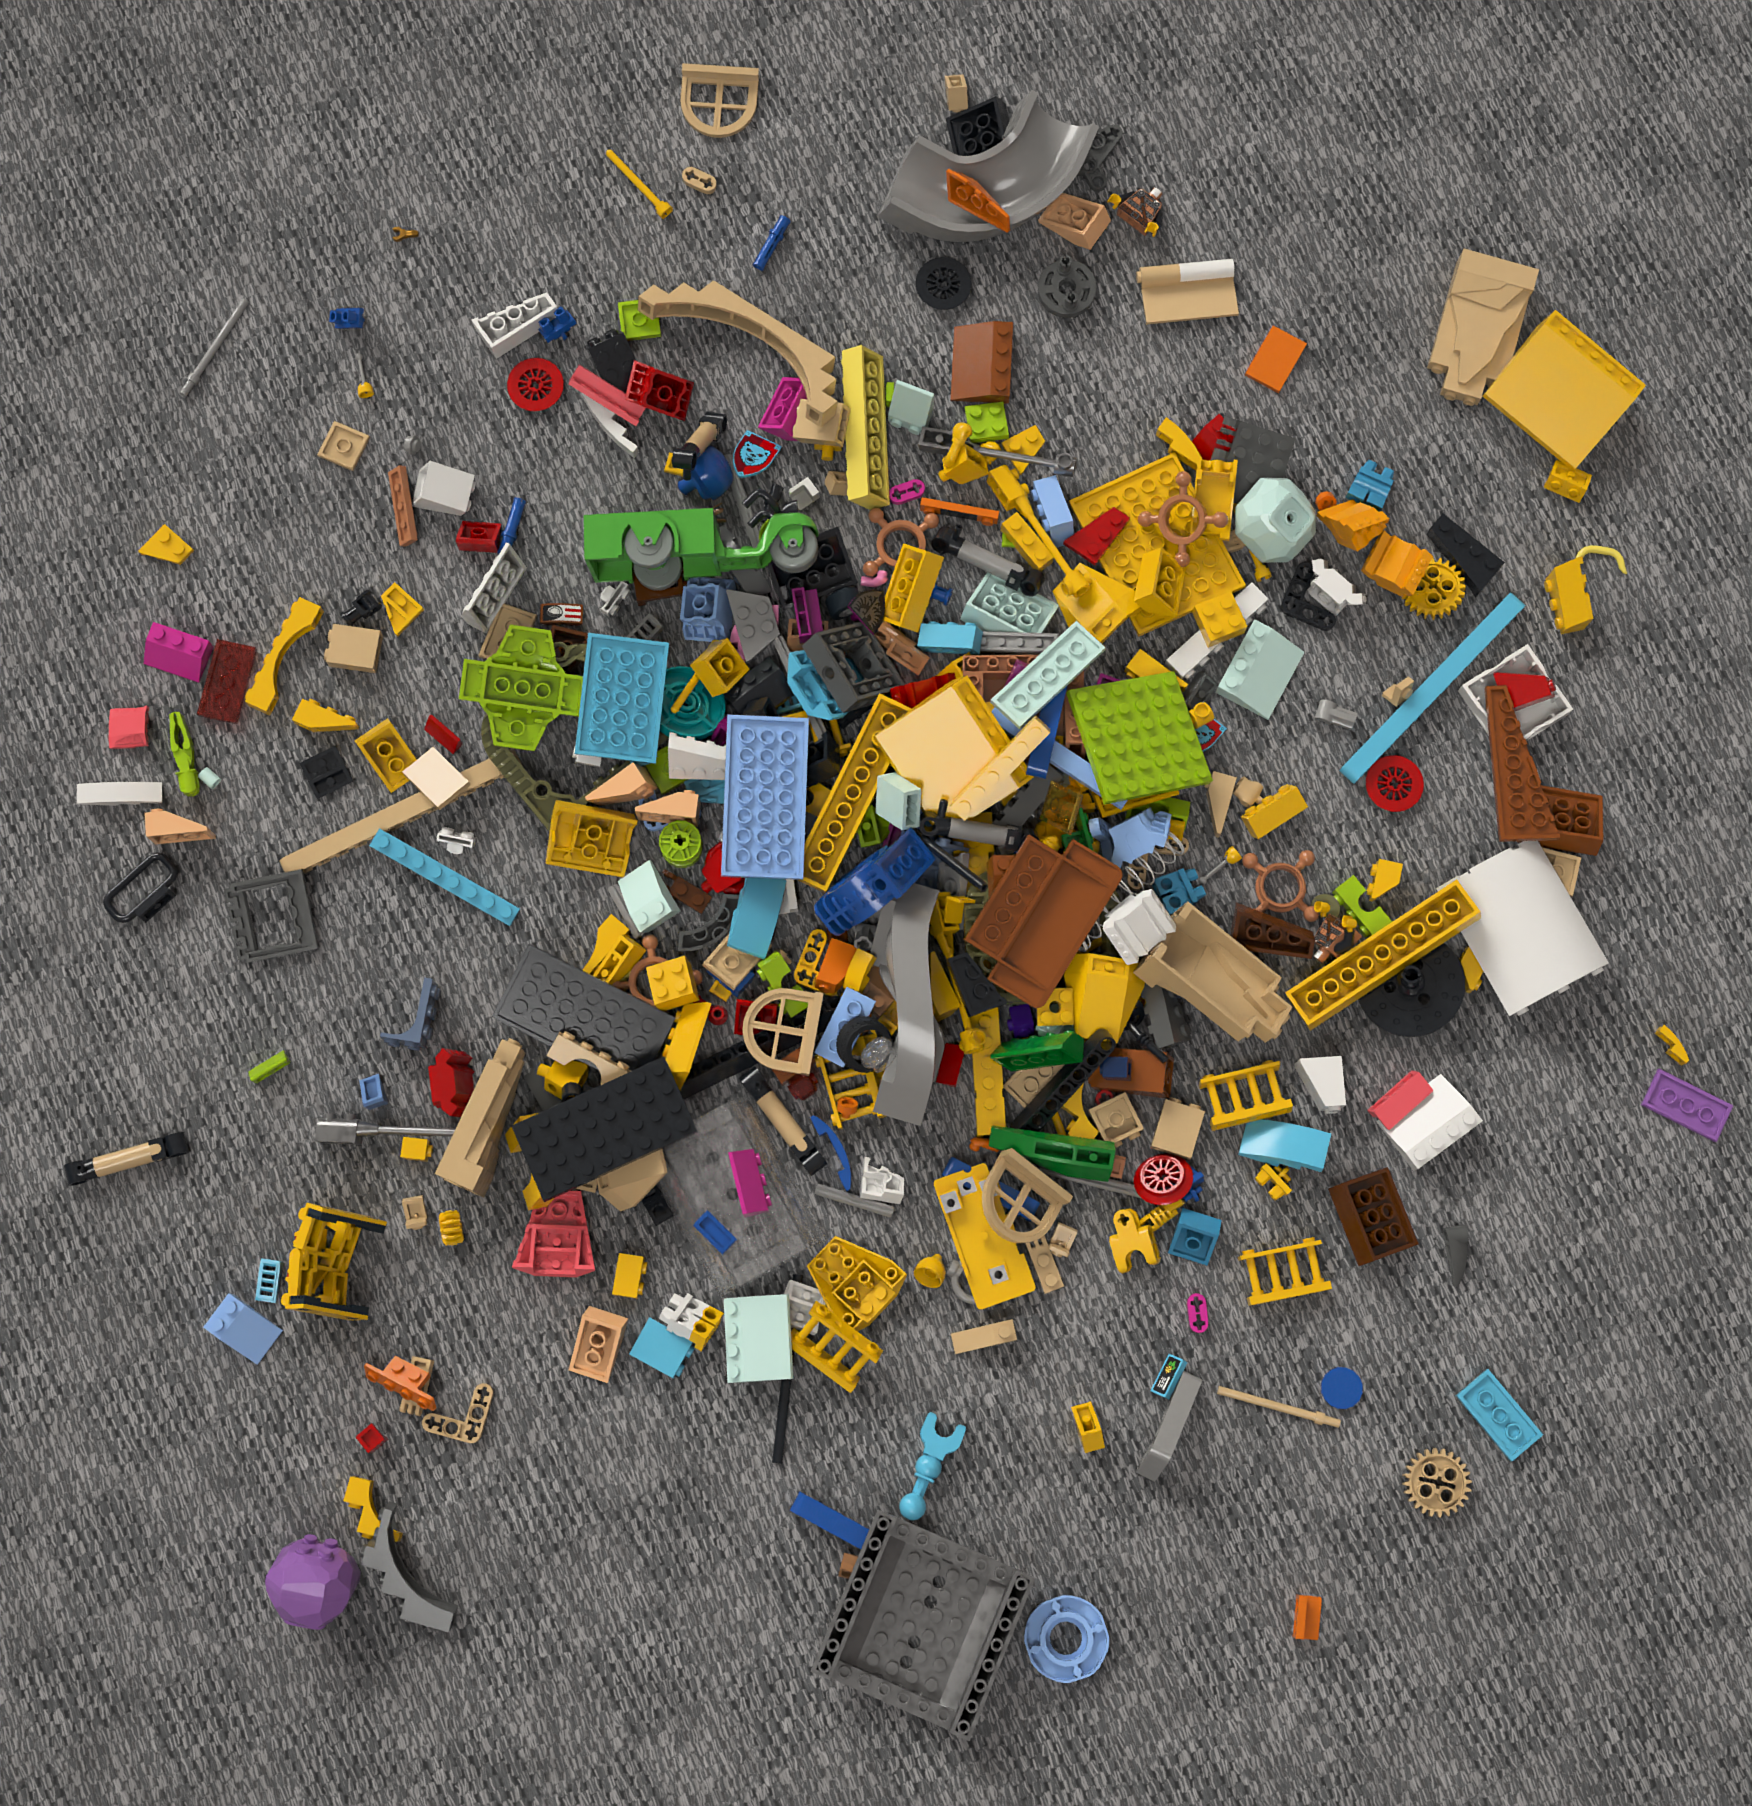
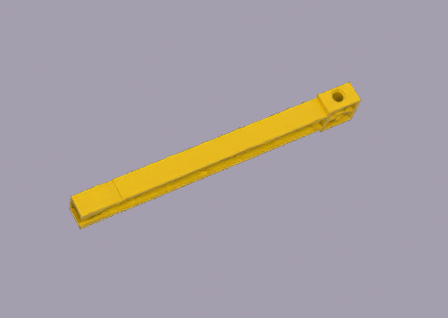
(986, 1072)

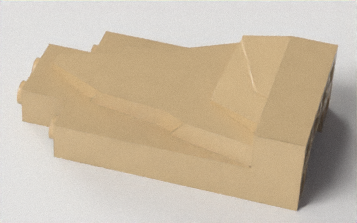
(1480, 323)
(1216, 977)
(473, 1148)

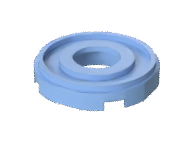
(1093, 1645)

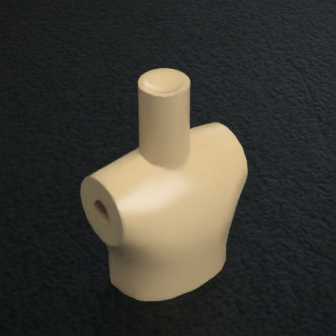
(1248, 792)

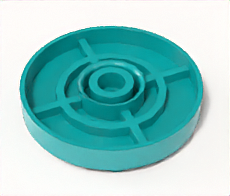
(702, 710)

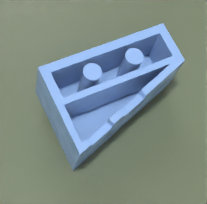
(1053, 509)

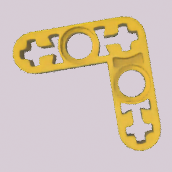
(810, 968)

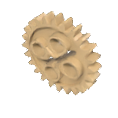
(1433, 1501)

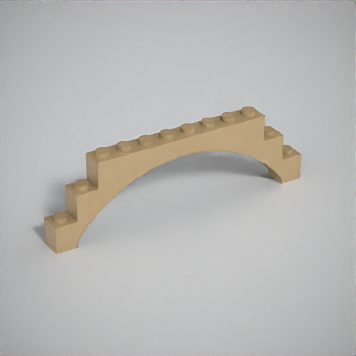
(721, 305)

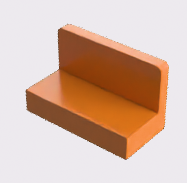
(1307, 1617)

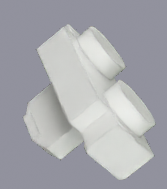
(613, 597)
(455, 840)

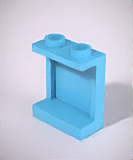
(662, 1349)

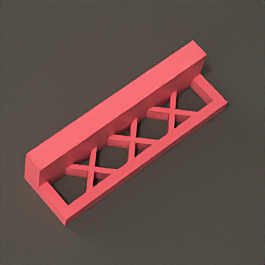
(605, 394)

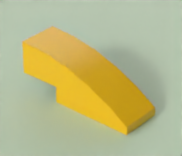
(1179, 443)

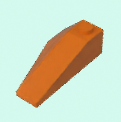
(972, 197)

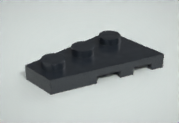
(974, 988)

